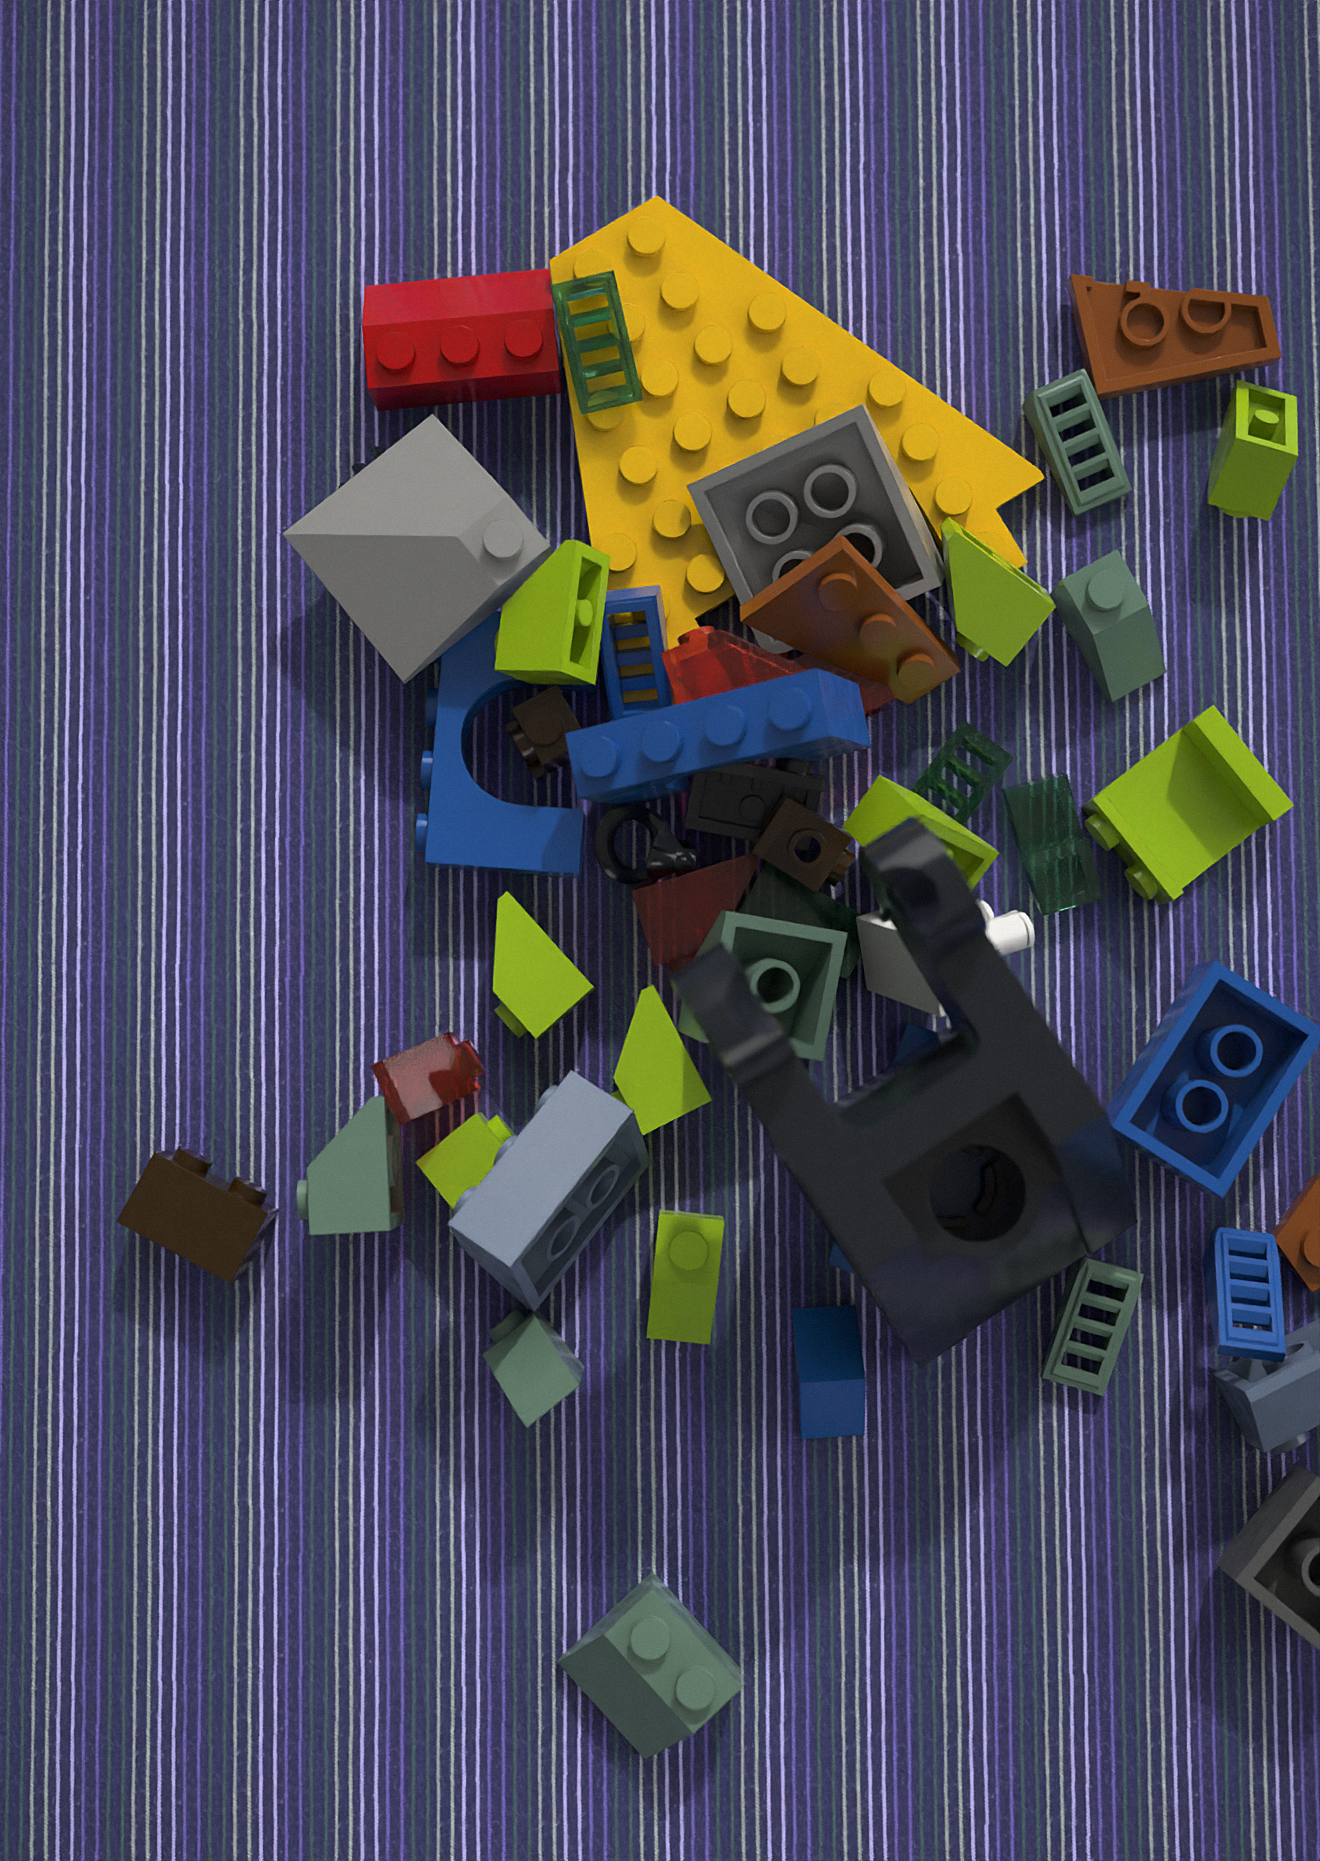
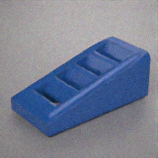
(631, 600)
(1246, 1271)

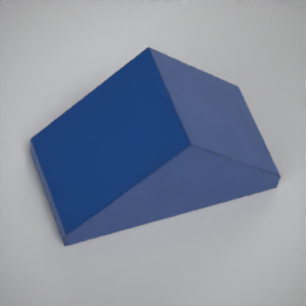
(829, 1371)

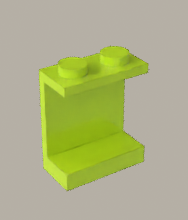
(1184, 806)

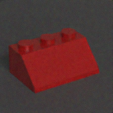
(460, 340)

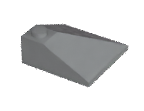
(804, 494)
(419, 547)

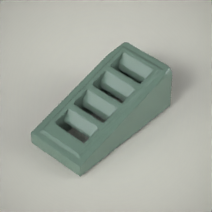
(1089, 413)
(1120, 1308)

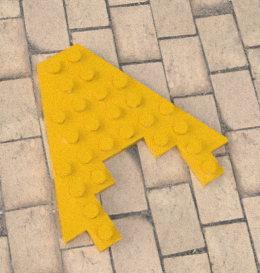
(725, 373)

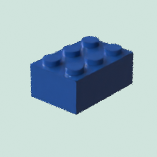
(1212, 1078)

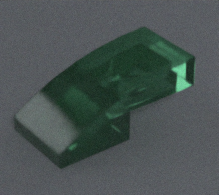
(1052, 844)

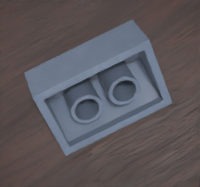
(551, 1188)
(1276, 1399)

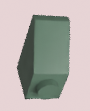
(1110, 625)
(532, 1364)

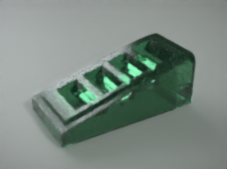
(583, 288)
(983, 749)

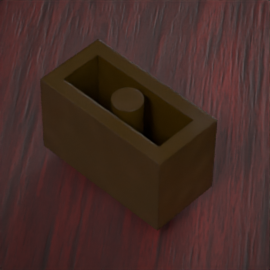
(199, 1213)

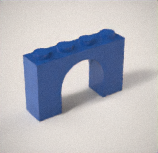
(654, 752)
(465, 823)

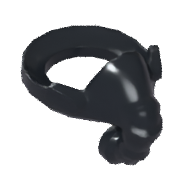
(665, 854)

